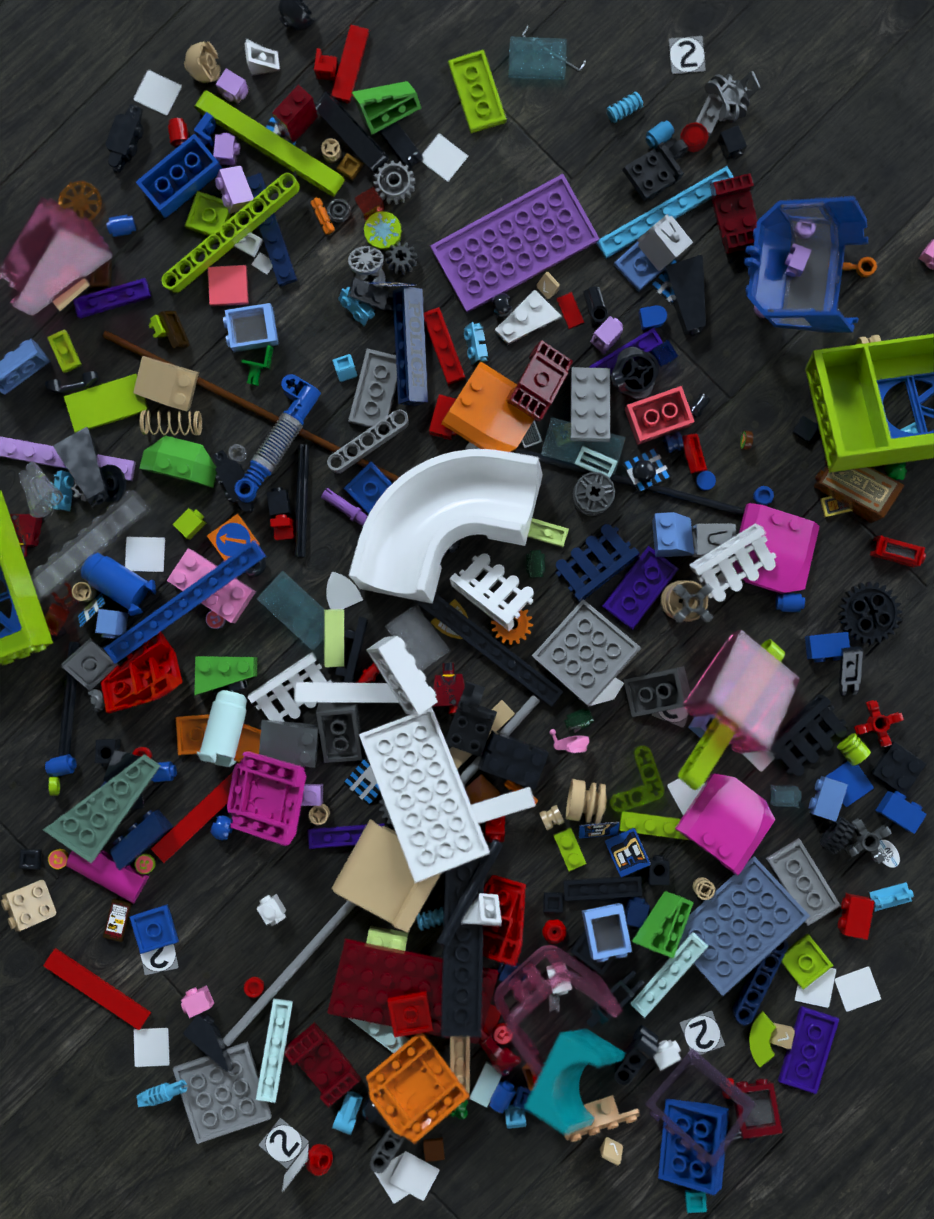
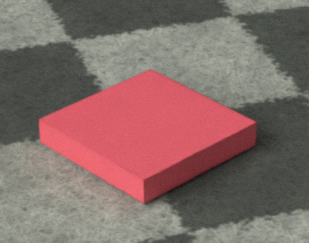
(228, 285)

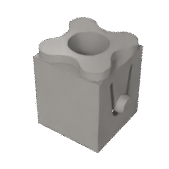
(664, 242)
(710, 536)

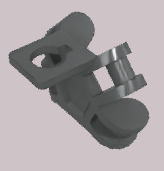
(732, 94)

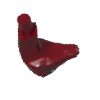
(501, 1059)

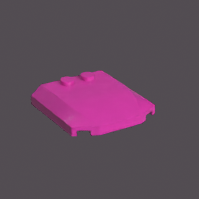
(791, 541)
(266, 797)
(727, 821)

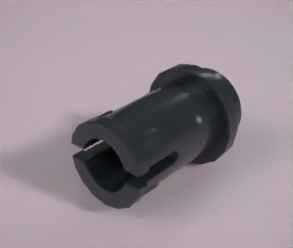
(699, 405)

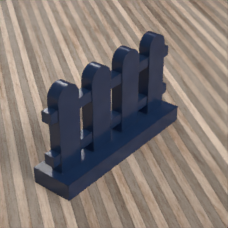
(592, 572)

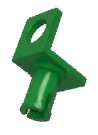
(255, 368)

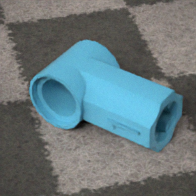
(346, 1116)

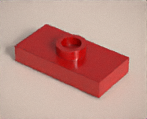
(694, 453)

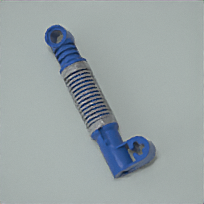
(283, 431)

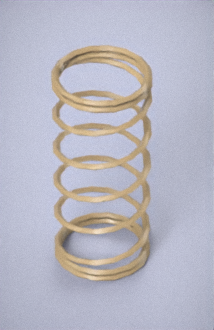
(197, 430)

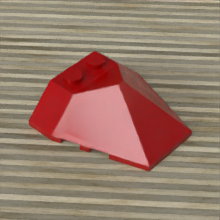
(143, 676)
(505, 941)

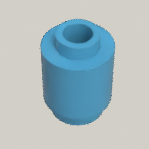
(659, 133)

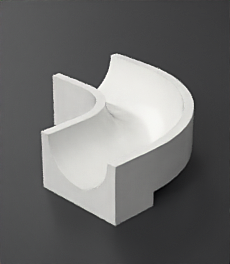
(436, 507)

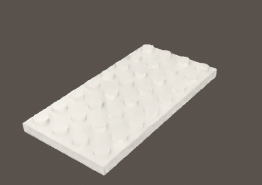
(424, 795)

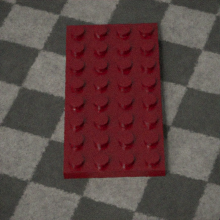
(374, 973)

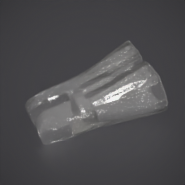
(39, 491)

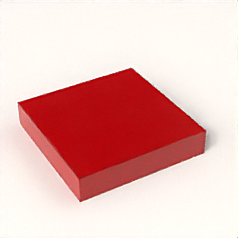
(410, 1014)

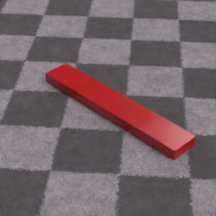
(193, 821)
(97, 989)

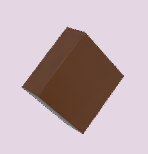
(434, 1149)

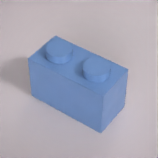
(111, 623)
(827, 798)

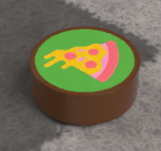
(746, 440)

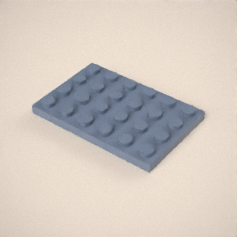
(742, 924)

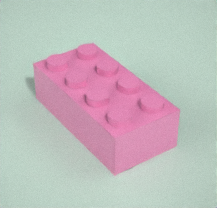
(227, 602)

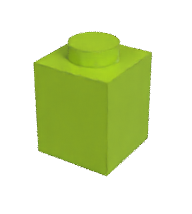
(189, 523)

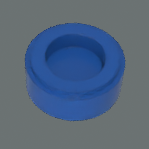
(705, 480)
(763, 495)

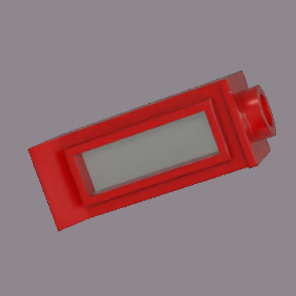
(898, 551)

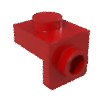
(282, 527)
(495, 829)

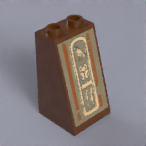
(861, 490)

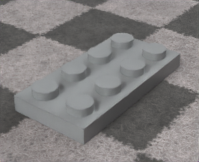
(590, 404)

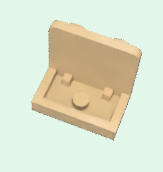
(28, 905)

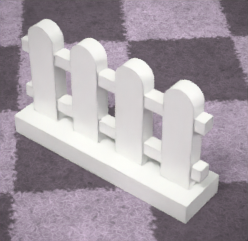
(735, 546)
(491, 605)
(281, 691)

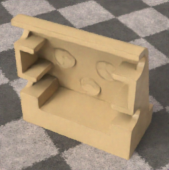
(381, 878)

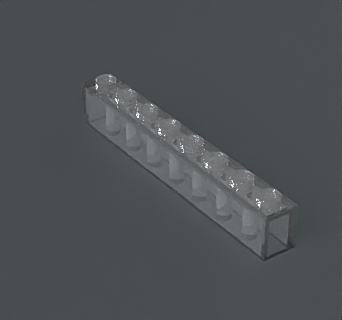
(90, 540)

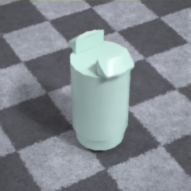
(223, 729)

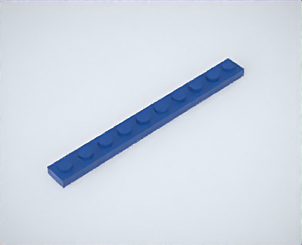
(185, 601)

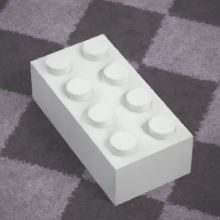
(402, 675)

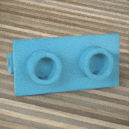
(360, 311)
(474, 334)
(64, 482)
(891, 896)

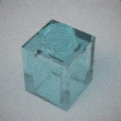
(785, 795)

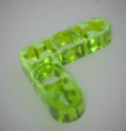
(644, 789)

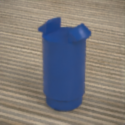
(116, 582)

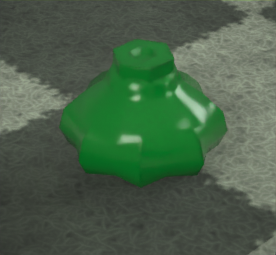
(896, 471)
(460, 1111)

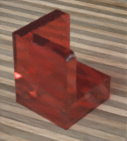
(369, 202)
(55, 618)

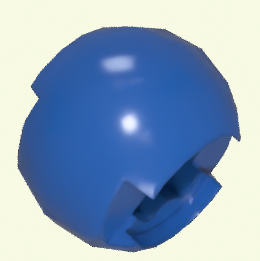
(222, 828)

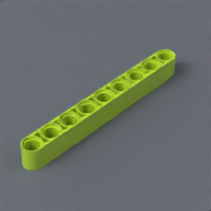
(270, 143)
(240, 232)
(714, 741)

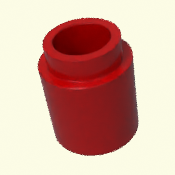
(177, 132)

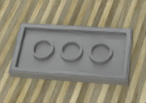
(374, 389)
(803, 880)

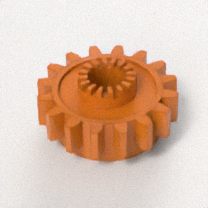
(518, 632)

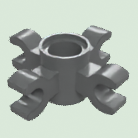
(699, 596)
(880, 833)

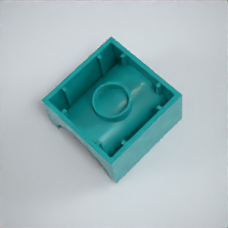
(557, 1089)

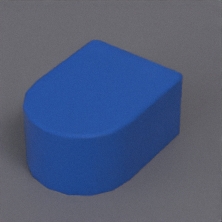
(652, 317)

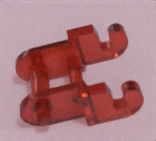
(58, 600)

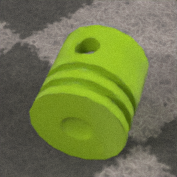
(853, 749)

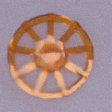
(80, 201)

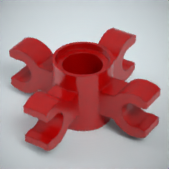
(883, 738)

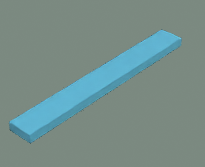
(674, 206)

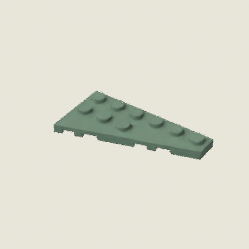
(97, 817)

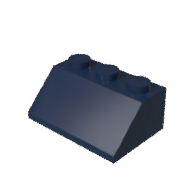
(140, 838)

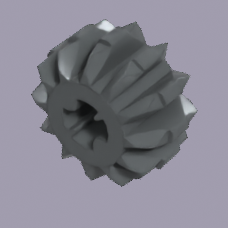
(394, 261)

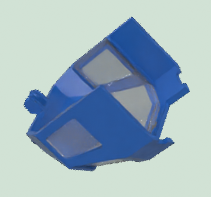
(812, 298)

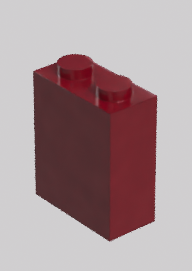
(295, 114)

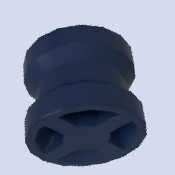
(673, 442)

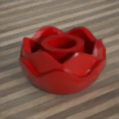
(548, 929)

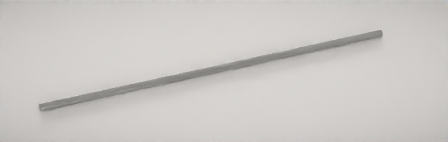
(348, 906)

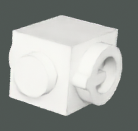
(271, 909)

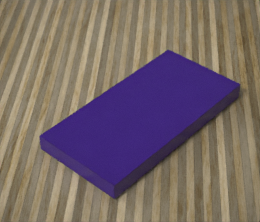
(640, 588)
(809, 1051)

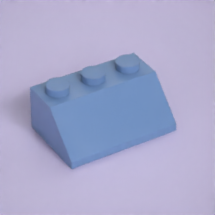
(21, 364)

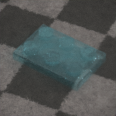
(537, 58)

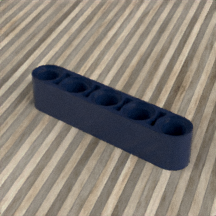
(759, 988)

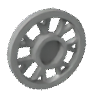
(365, 260)

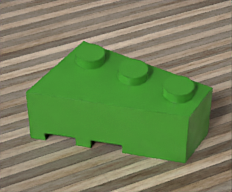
(386, 104)
(221, 671)
(665, 924)

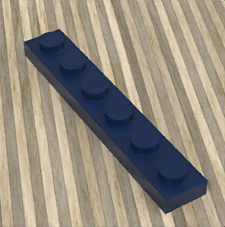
(273, 238)

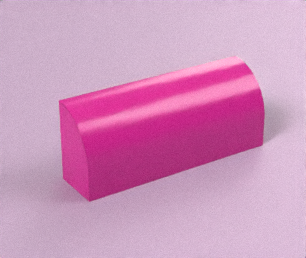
(103, 871)

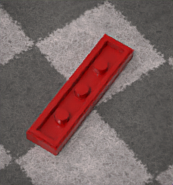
(350, 63)
(443, 346)

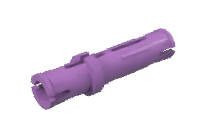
(341, 504)

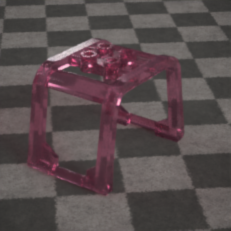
(594, 988)

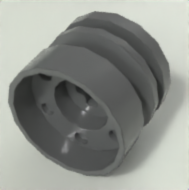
(590, 504)

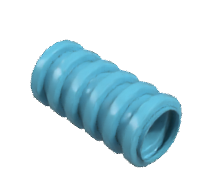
(624, 107)
(430, 919)

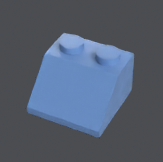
(672, 535)

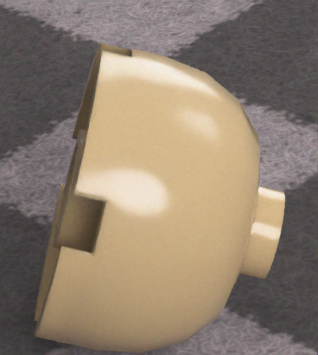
(201, 62)

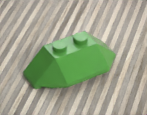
(180, 460)

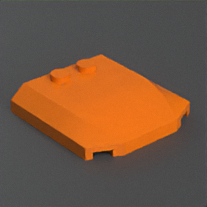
(485, 415)
(415, 1088)

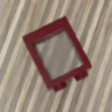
(765, 1116)

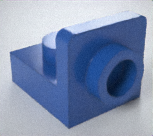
(204, 128)

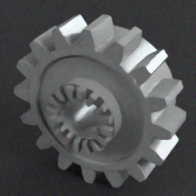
(390, 173)

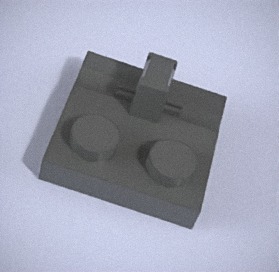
(89, 664)

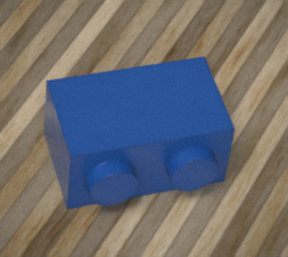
(826, 645)
(901, 812)

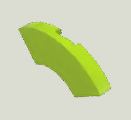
(760, 1039)

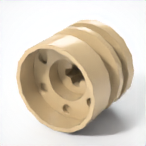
(670, 599)
(586, 801)

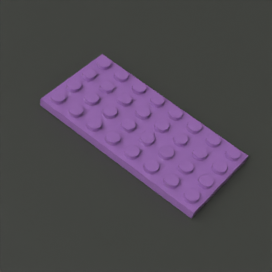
(514, 243)

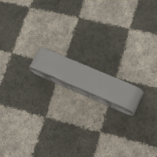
(372, 432)

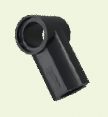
(595, 305)

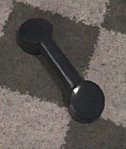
(89, 380)

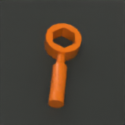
(848, 266)

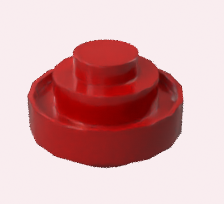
(695, 136)
(319, 1159)

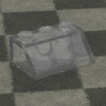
(419, 637)

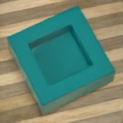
(695, 1201)

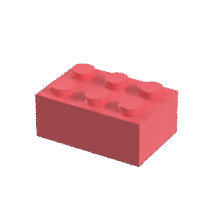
(659, 415)

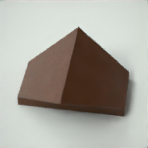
(481, 790)

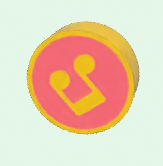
(58, 858)

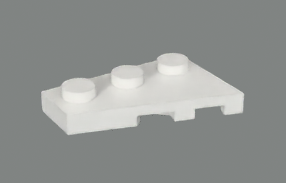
(526, 318)

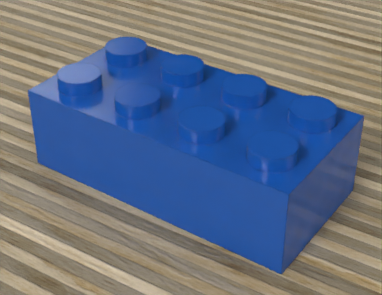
(179, 176)

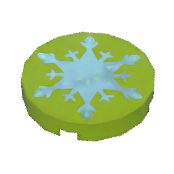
(382, 230)

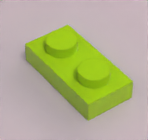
(64, 351)
(569, 849)

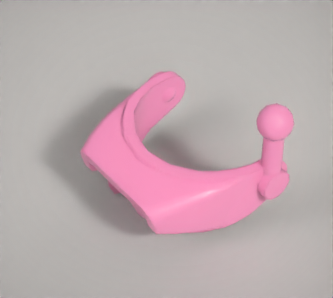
(570, 744)

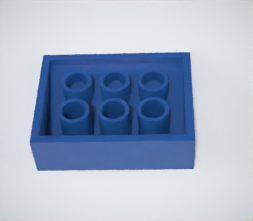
(708, 1128)

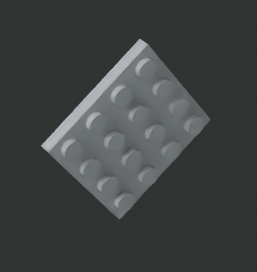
(586, 652)
(219, 1099)

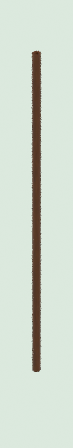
(243, 403)

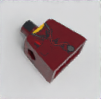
(27, 530)
(448, 686)

